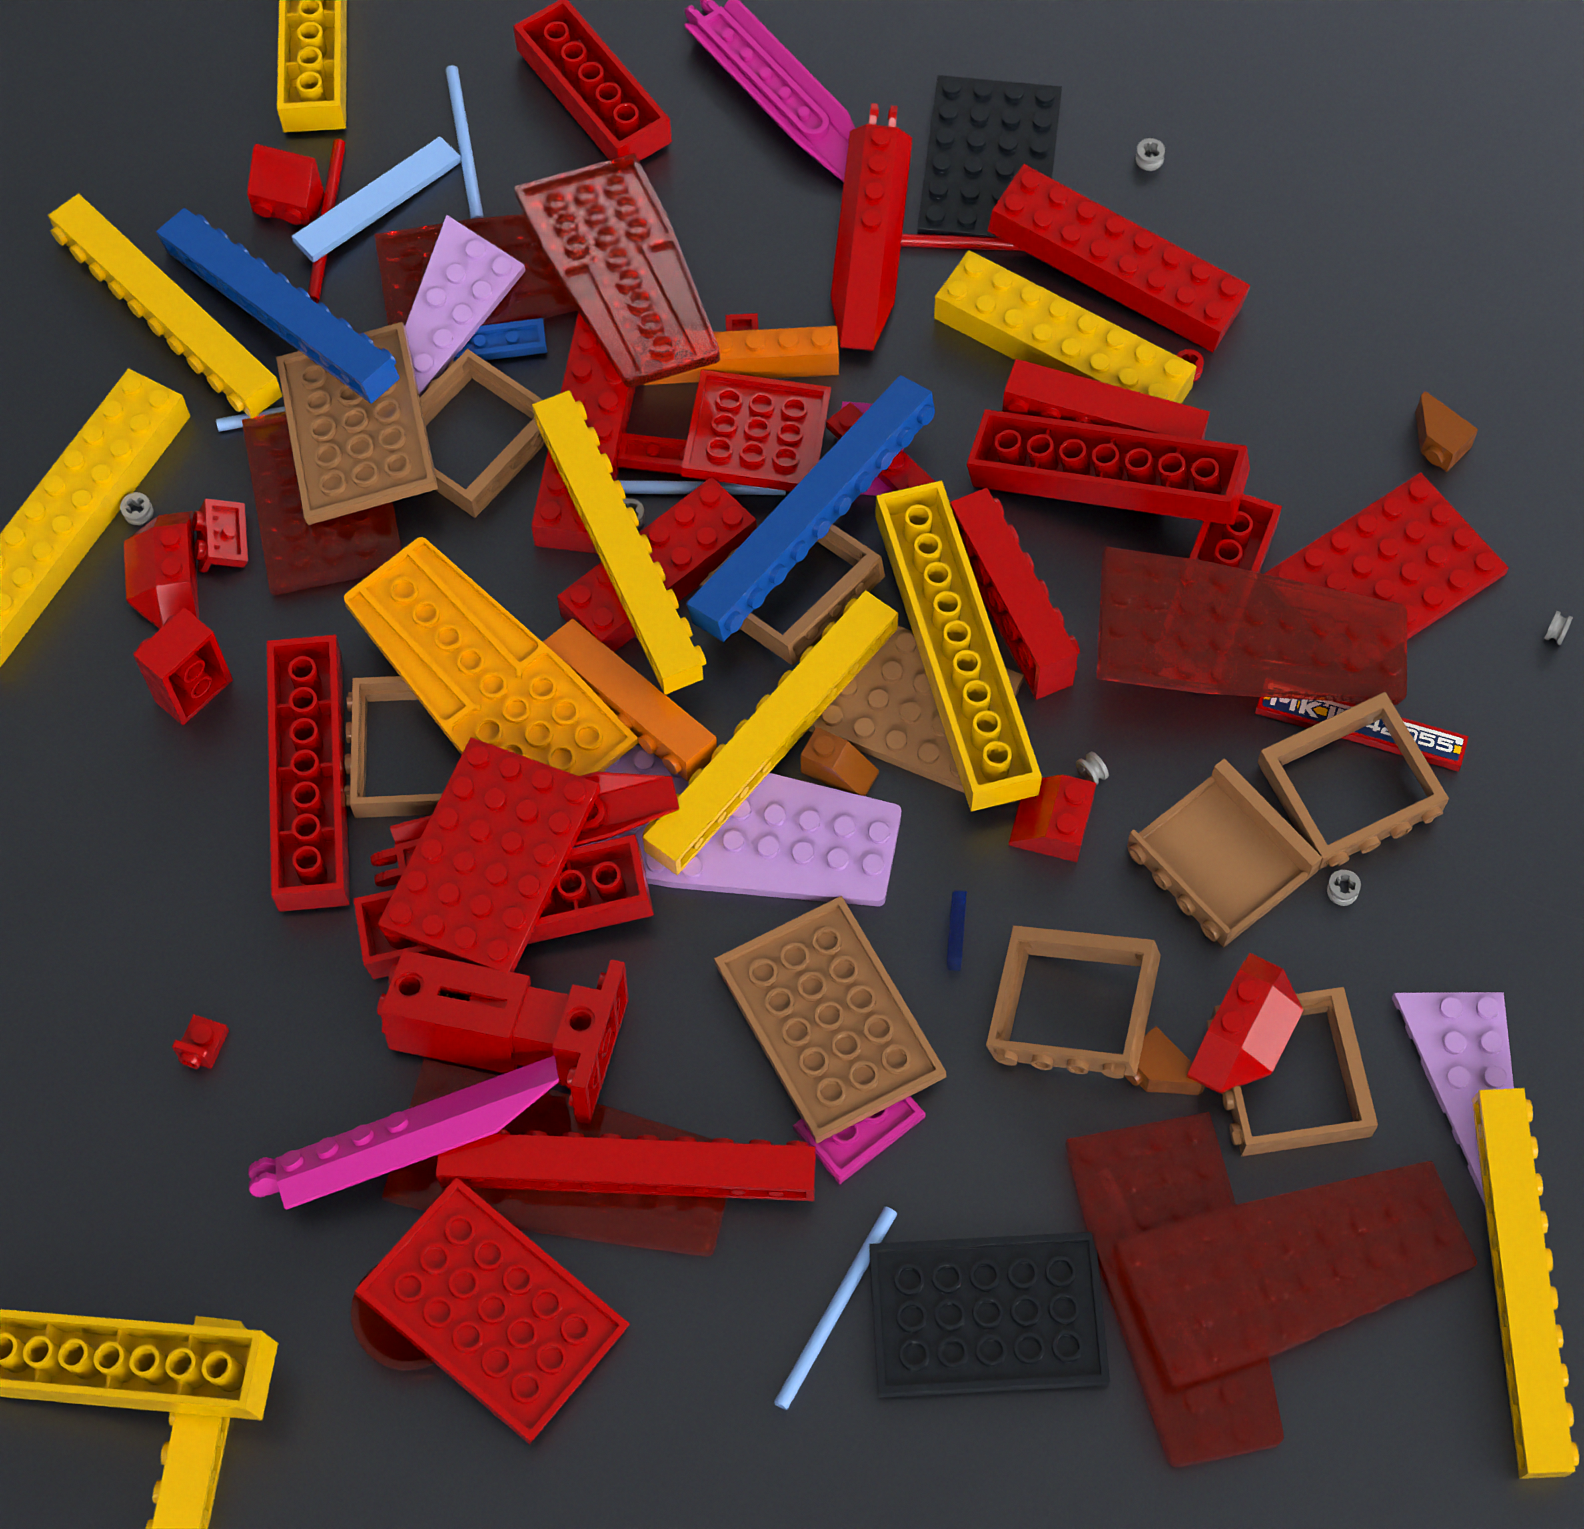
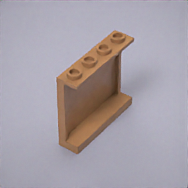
(1224, 854)

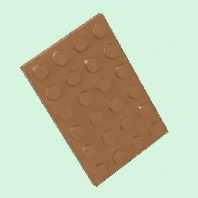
(352, 450)
(894, 713)
(829, 1019)

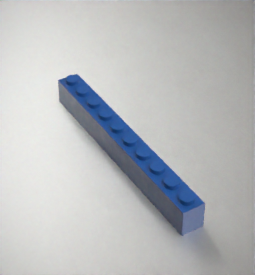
(279, 305)
(811, 508)

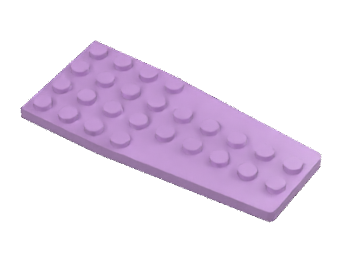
(784, 842)

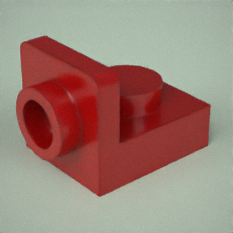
(200, 1042)

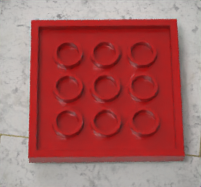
(755, 430)

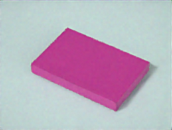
(861, 1142)

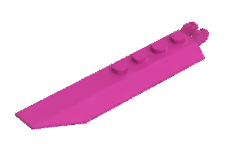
(774, 80)
(402, 1137)

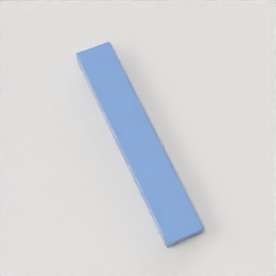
(376, 199)

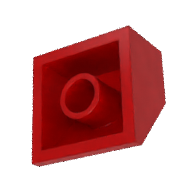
(284, 185)
(1055, 818)

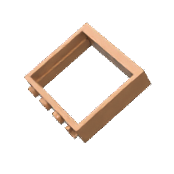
(517, 452)
(808, 630)
(364, 691)
(1368, 838)
(1075, 946)
(1354, 1077)

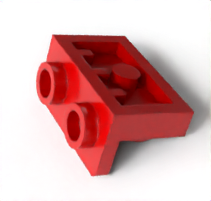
(220, 534)

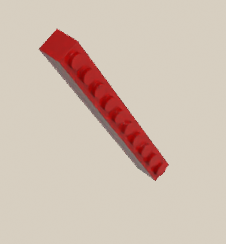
(633, 1165)

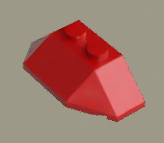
(162, 568)
(1248, 1028)

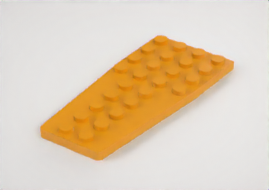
(482, 666)

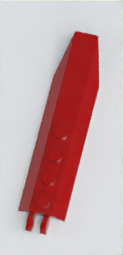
(870, 230)
(619, 807)

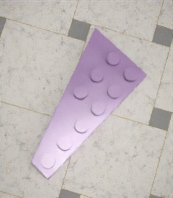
(455, 298)
(1461, 1051)

